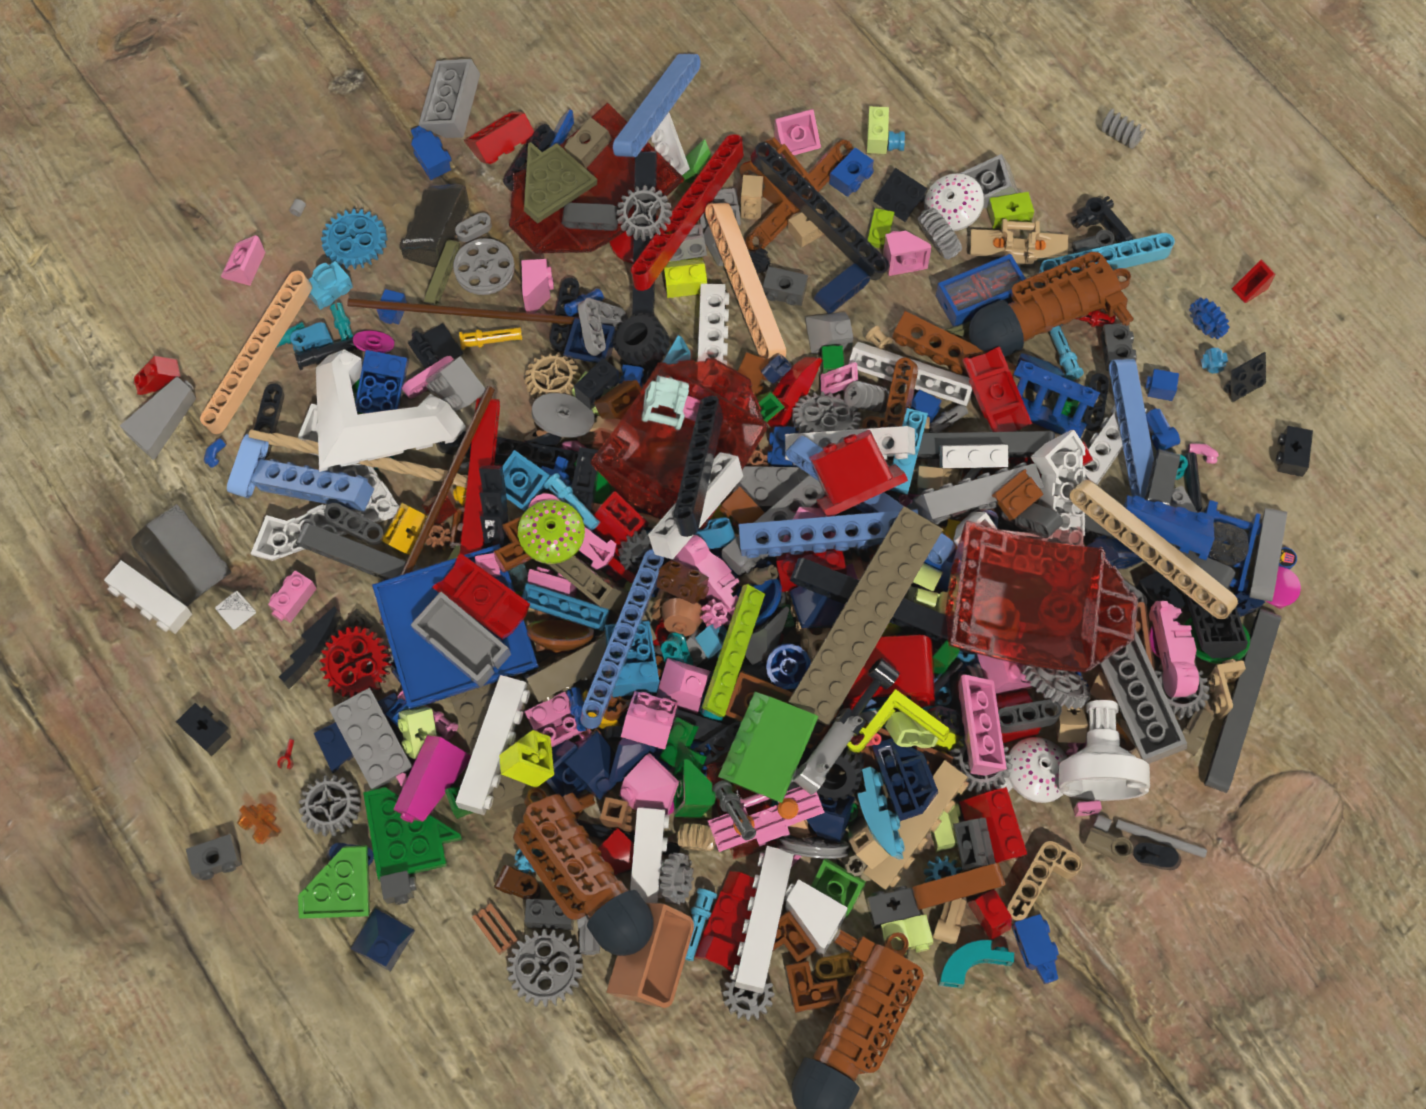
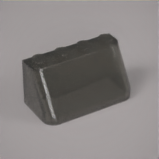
(434, 223)
(180, 556)

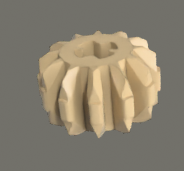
(695, 837)

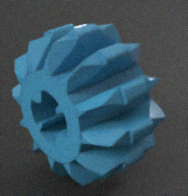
(938, 866)

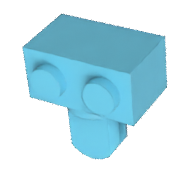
(328, 284)

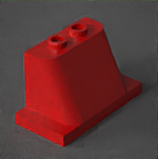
(853, 473)

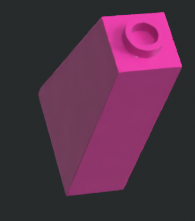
(432, 773)

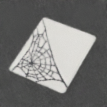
(235, 610)

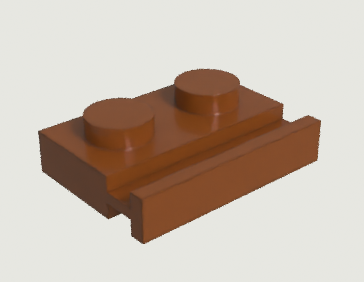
(1017, 494)

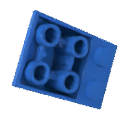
(381, 382)

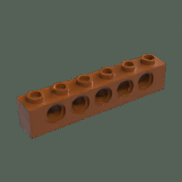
(948, 342)

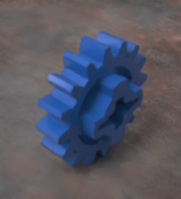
(1209, 318)

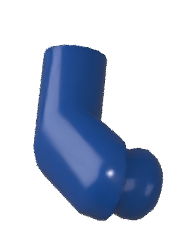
(211, 451)

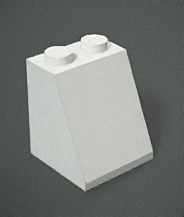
(815, 913)

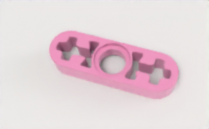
(417, 384)

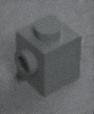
(398, 887)

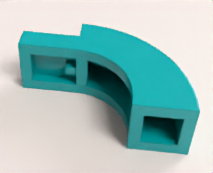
(970, 955)

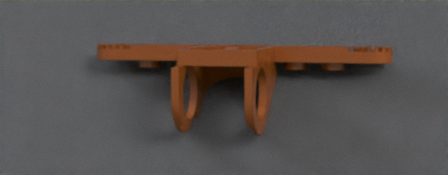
(778, 217)

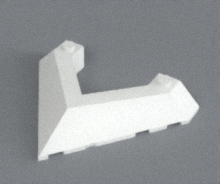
(352, 438)
(1061, 472)
(279, 537)

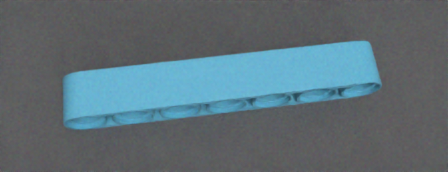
(1115, 252)

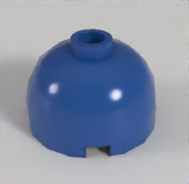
(787, 665)

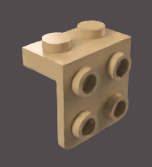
(1222, 675)

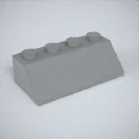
(450, 98)

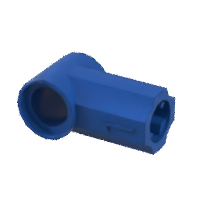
(1162, 434)

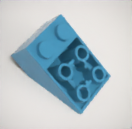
(640, 667)

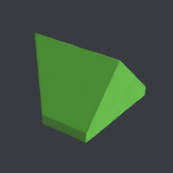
(697, 160)

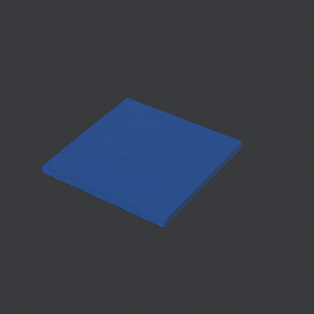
(422, 670)

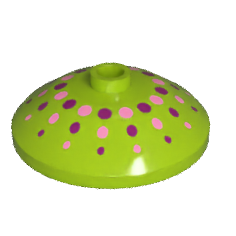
(554, 544)

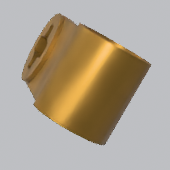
(839, 967)

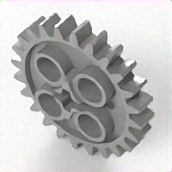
(824, 414)
(1058, 685)
(529, 953)

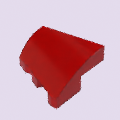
(618, 852)

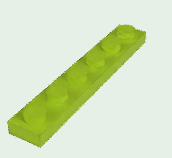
(733, 651)

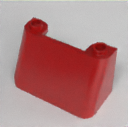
(912, 658)

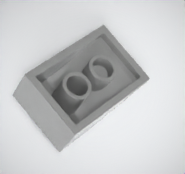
(994, 178)

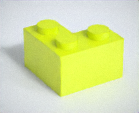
(529, 759)

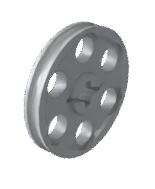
(477, 272)
(814, 847)

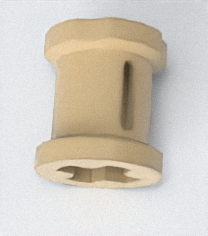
(878, 338)

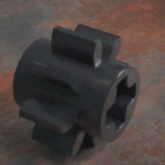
(760, 260)

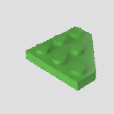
(339, 888)

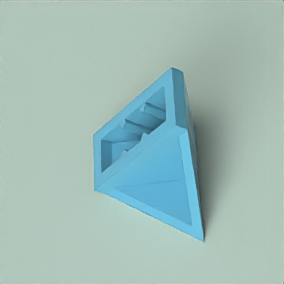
(678, 352)

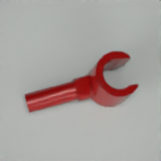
(287, 756)

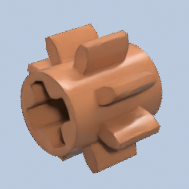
(759, 457)
(440, 542)

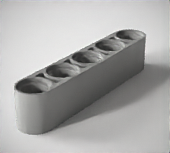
(1268, 555)

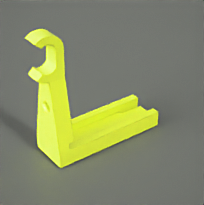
(910, 709)

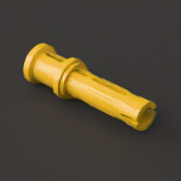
(480, 338)

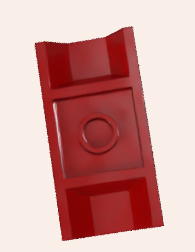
(997, 392)
(483, 597)
(726, 922)

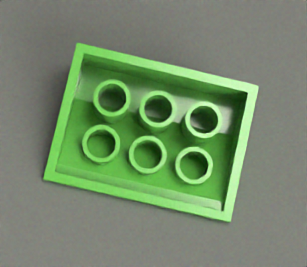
(768, 747)

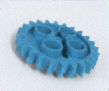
(354, 239)

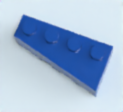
(1176, 525)

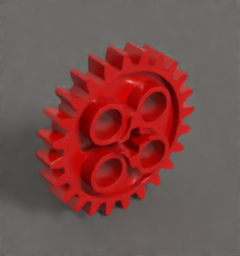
(347, 643)

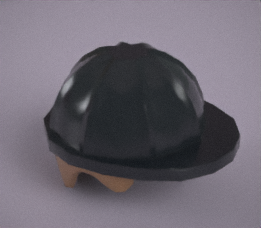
(542, 437)

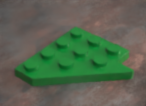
(402, 844)

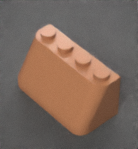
(655, 970)

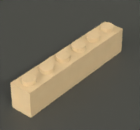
(915, 829)

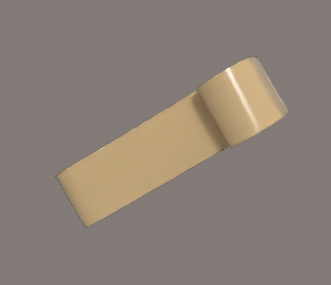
(1036, 884)

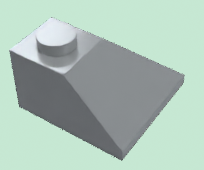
(829, 330)

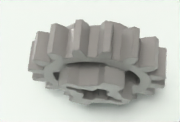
(676, 878)
(737, 999)

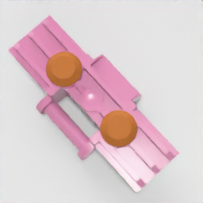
(769, 823)

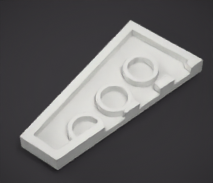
(669, 145)

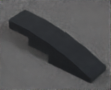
(585, 478)
(494, 506)
(315, 641)

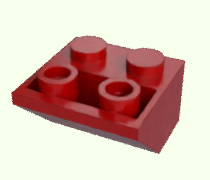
(618, 520)

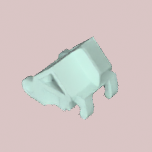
(669, 394)

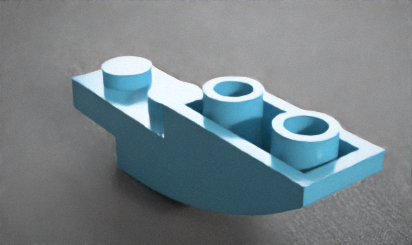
(916, 420)
(881, 822)

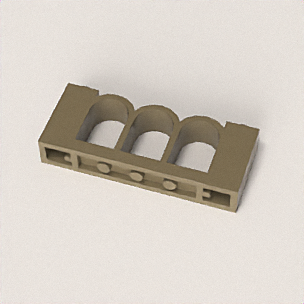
(592, 583)

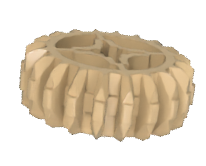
(546, 369)

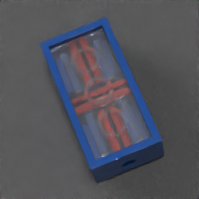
(977, 288)

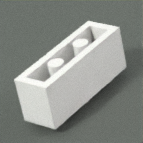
(973, 456)

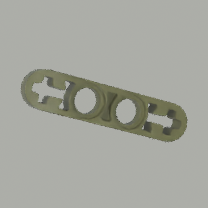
(442, 273)

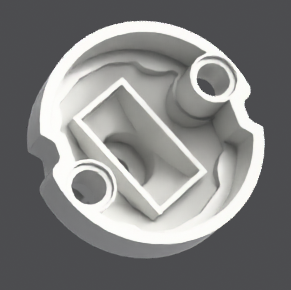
(1103, 768)

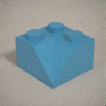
(523, 480)

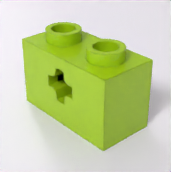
(1011, 207)

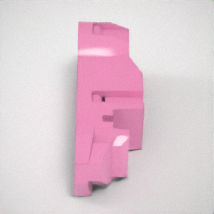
(592, 546)
(721, 581)
(1176, 650)

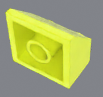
(685, 277)

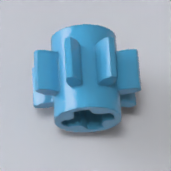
(1214, 360)

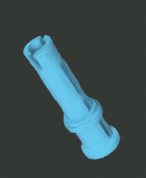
(1067, 358)
(566, 495)
(702, 913)

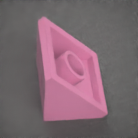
(798, 132)
(244, 261)

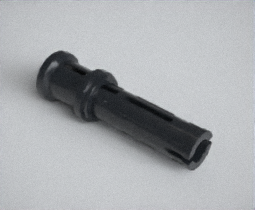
(316, 355)

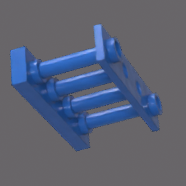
(1053, 418)
(1254, 529)

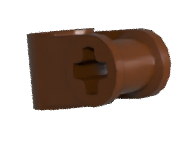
(513, 883)

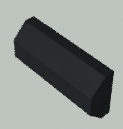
(1217, 636)

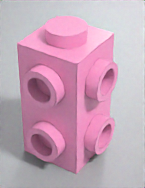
(291, 597)

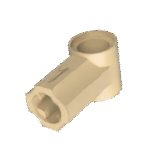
(948, 924)

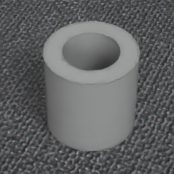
(297, 207)
(1102, 823)

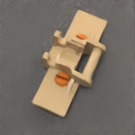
(1024, 251)

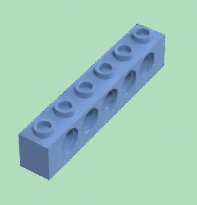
(312, 485)

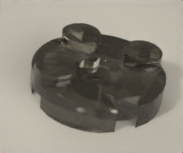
(1236, 538)

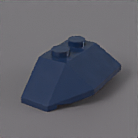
(905, 778)

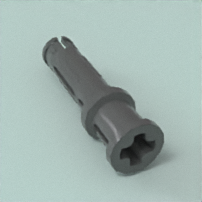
(745, 828)

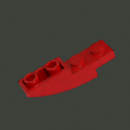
(792, 386)

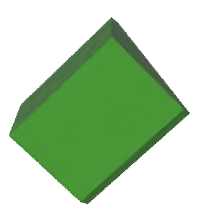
(838, 884)

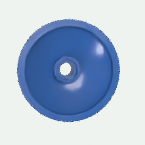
(772, 591)

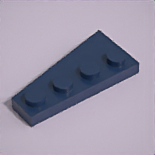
(333, 743)

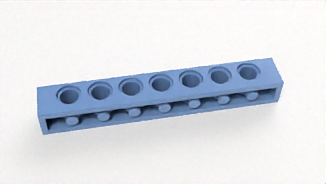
(817, 527)

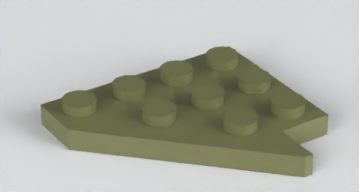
(553, 181)

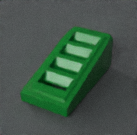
(944, 658)

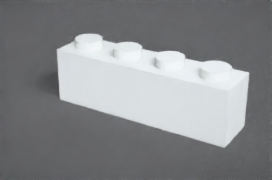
(148, 597)
(648, 852)

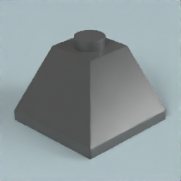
(766, 637)

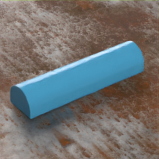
(566, 607)

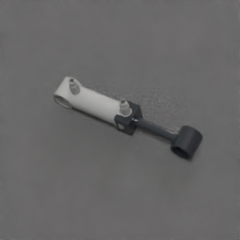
(845, 726)

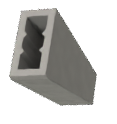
(159, 417)

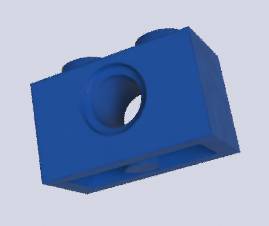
(856, 163)

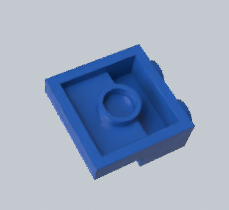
(777, 456)

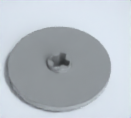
(562, 415)

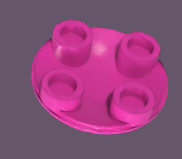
(1286, 588)

